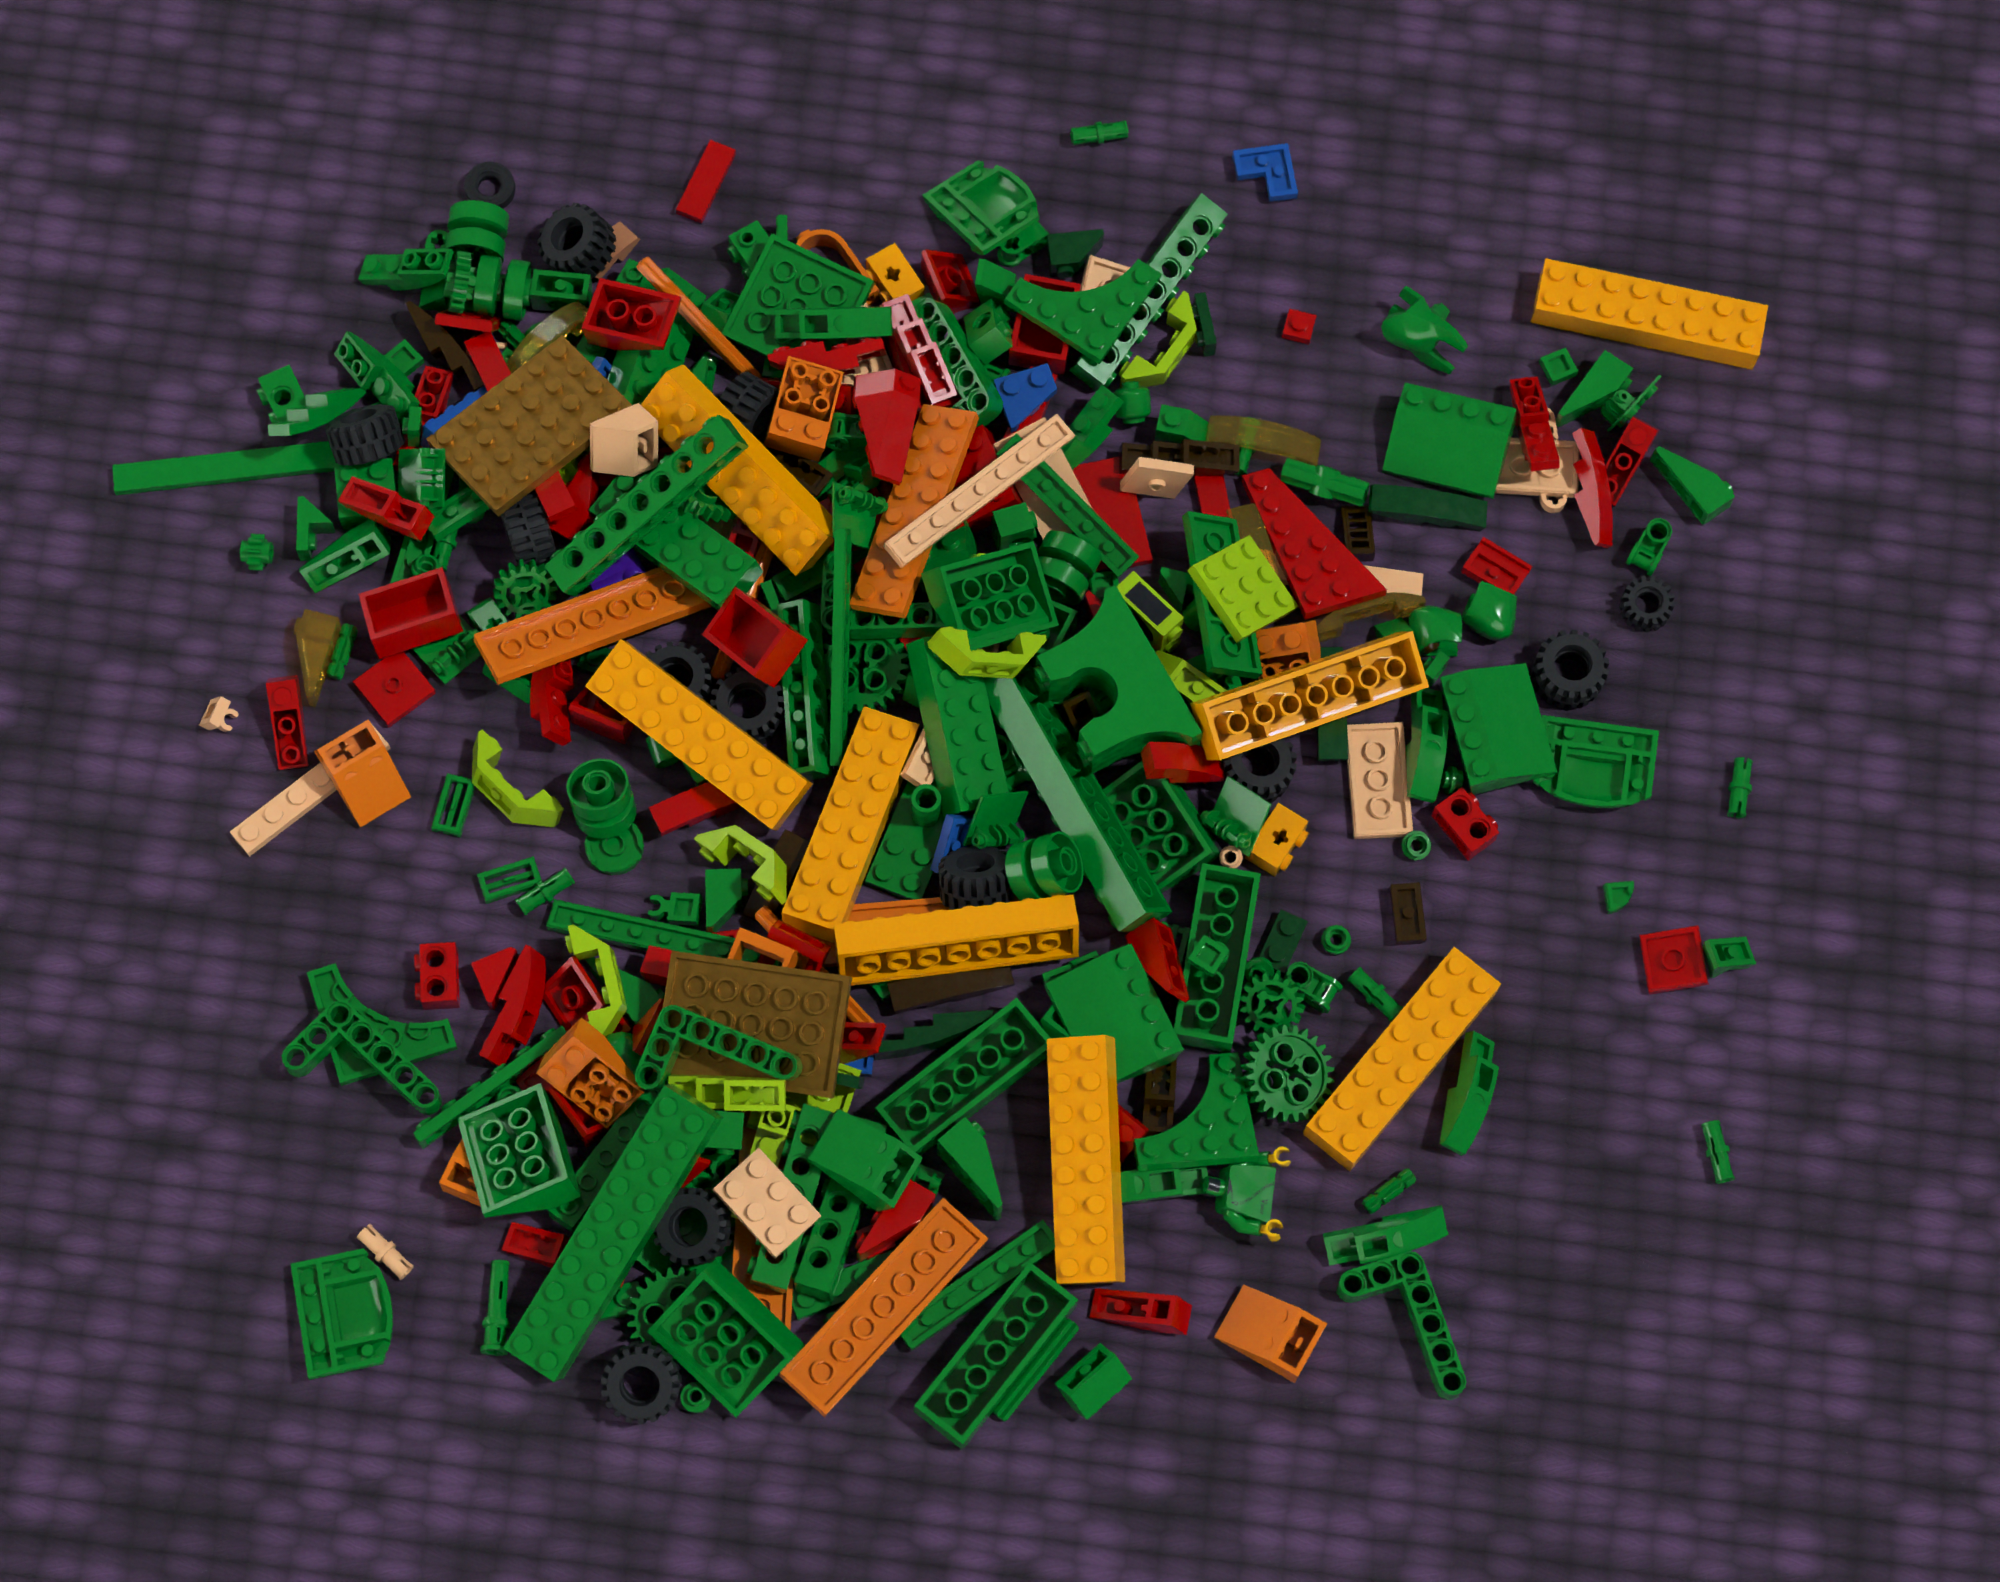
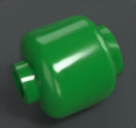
(1136, 402)

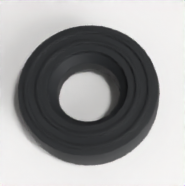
(490, 170)

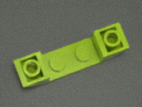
(1180, 318)
(954, 649)
(1187, 679)
(538, 810)
(727, 841)
(588, 946)
(772, 1134)

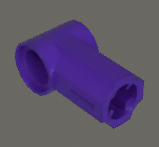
(624, 568)

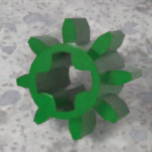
(256, 552)

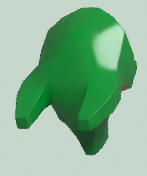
(1421, 330)

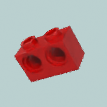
(1459, 827)
(445, 975)

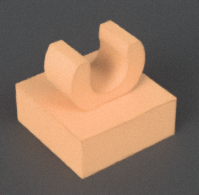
(215, 714)

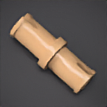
(385, 1252)

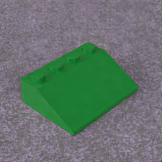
(1449, 440)
(993, 595)
(1497, 726)
(1162, 826)
(1118, 1001)
(519, 1154)
(725, 1338)

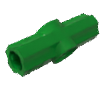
(1325, 482)

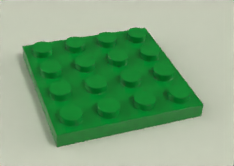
(788, 279)

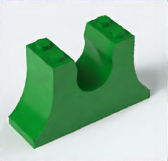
(1120, 662)

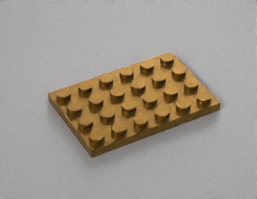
(527, 425)
(770, 1002)

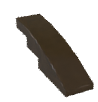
(441, 344)
(1206, 456)
(806, 471)
(942, 988)
(1159, 1099)

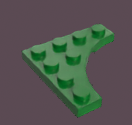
(1087, 318)
(413, 1040)
(1214, 1133)

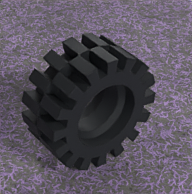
(1640, 618)

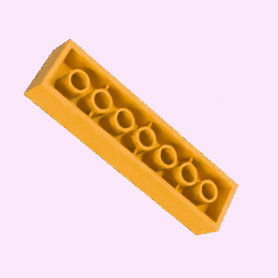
(1649, 314)
(752, 484)
(1309, 695)
(698, 735)
(850, 824)
(957, 940)
(1401, 1059)
(1085, 1160)

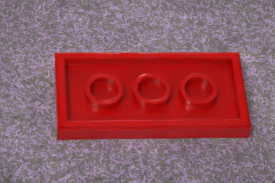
(1117, 508)

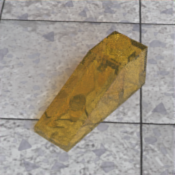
(316, 641)

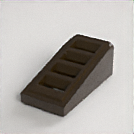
(1361, 553)

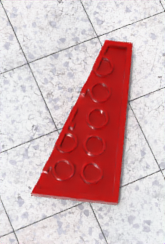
(1313, 559)

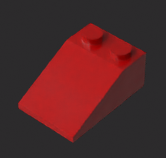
(629, 317)

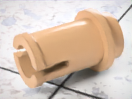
(1223, 857)

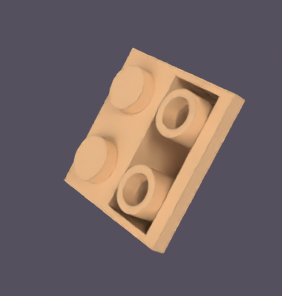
(624, 442)

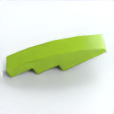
(734, 1092)

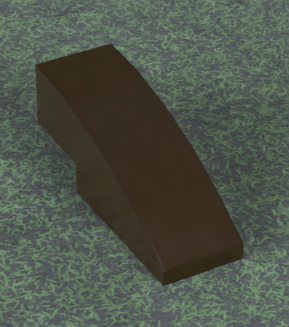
(791, 850)

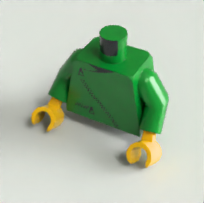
(1246, 1194)

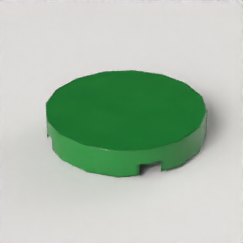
(616, 854)

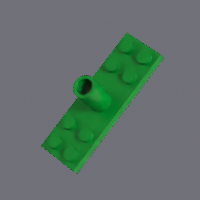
(1204, 537)
(909, 844)

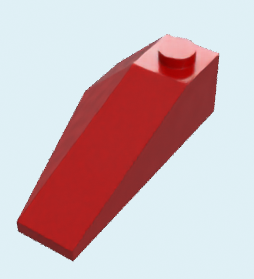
(887, 415)

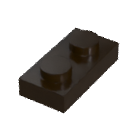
(1408, 913)

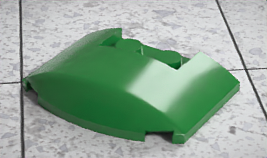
(984, 205)
(1599, 762)
(342, 1312)

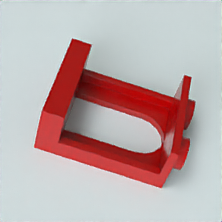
(805, 944)

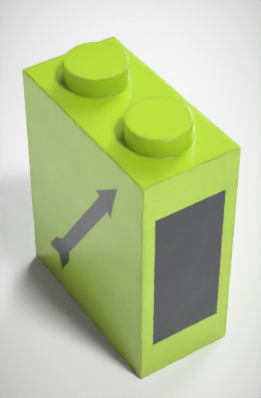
(1153, 613)

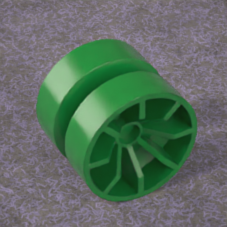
(477, 229)
(509, 288)
(1067, 566)
(601, 798)
(1044, 866)

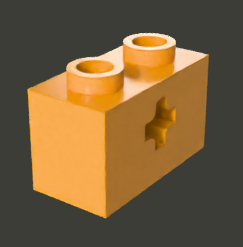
(893, 274)
(1280, 824)

